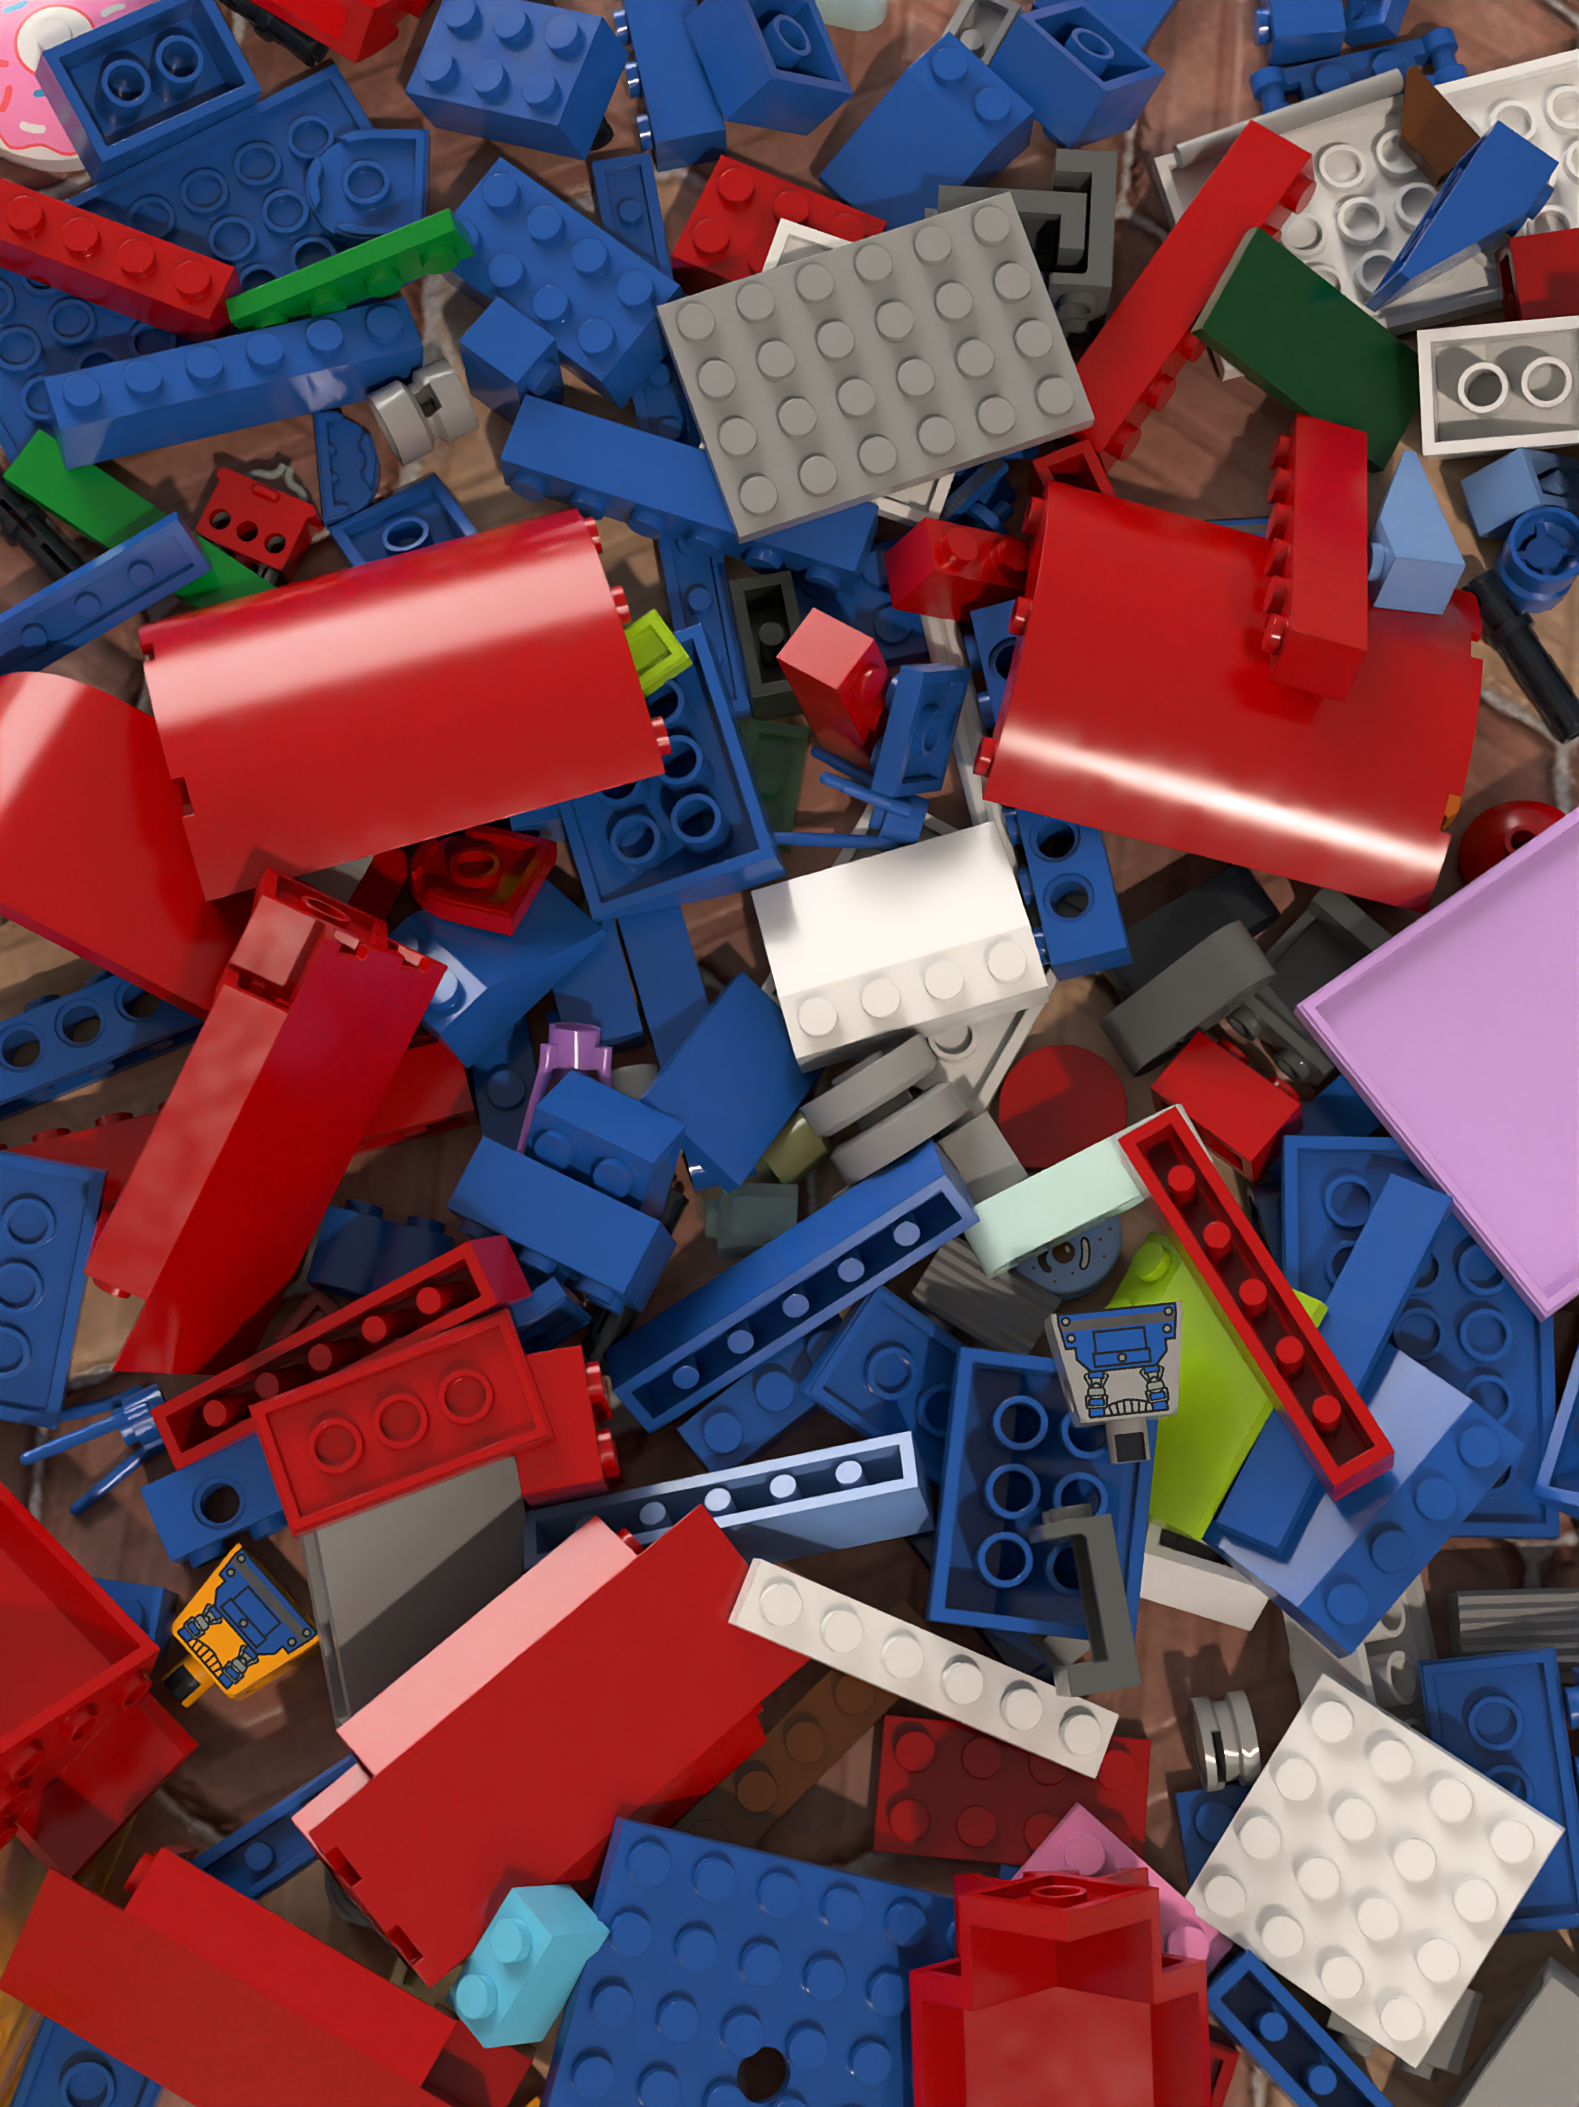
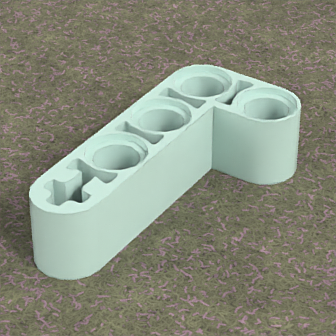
(1056, 1204)

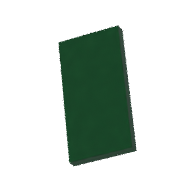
(1311, 345)

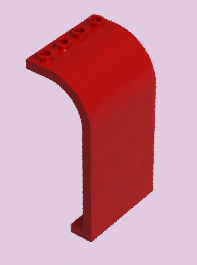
(102, 848)

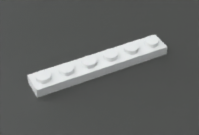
(922, 1668)

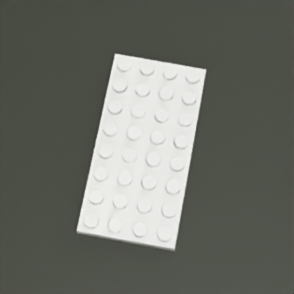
(1376, 195)

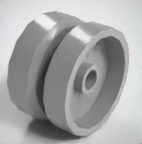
(881, 1106)

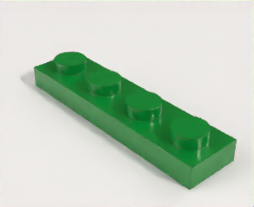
(356, 274)

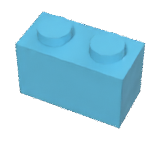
(526, 1965)

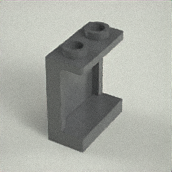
(1050, 220)
(1084, 297)
(1308, 956)
(1103, 1602)

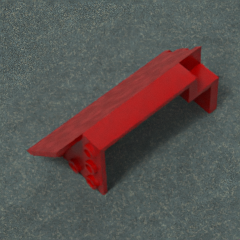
(258, 1127)
(75, 1705)
(538, 1723)
(1060, 1999)
(240, 2000)

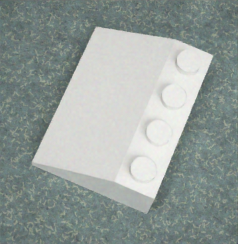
(899, 946)

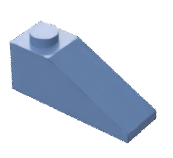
(1411, 546)

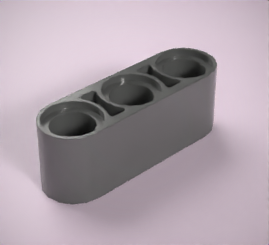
(1188, 998)

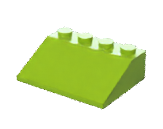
(1217, 1399)

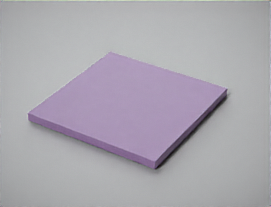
(1473, 1057)

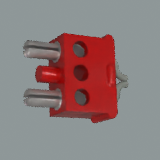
(260, 511)

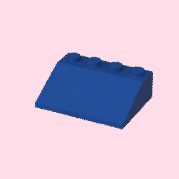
(685, 831)
(1004, 1466)
(1365, 1549)

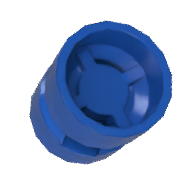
(1540, 558)

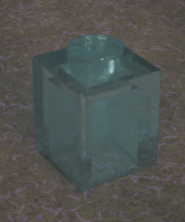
(751, 1217)

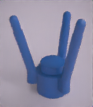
(896, 818)
(129, 1415)

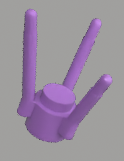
(568, 1048)

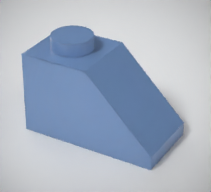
(1518, 484)

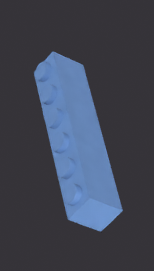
(768, 1507)

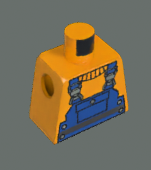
(239, 1632)

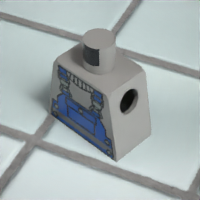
(1119, 1370)

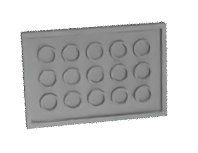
(874, 367)

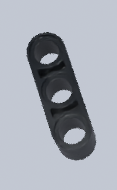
(1187, 921)

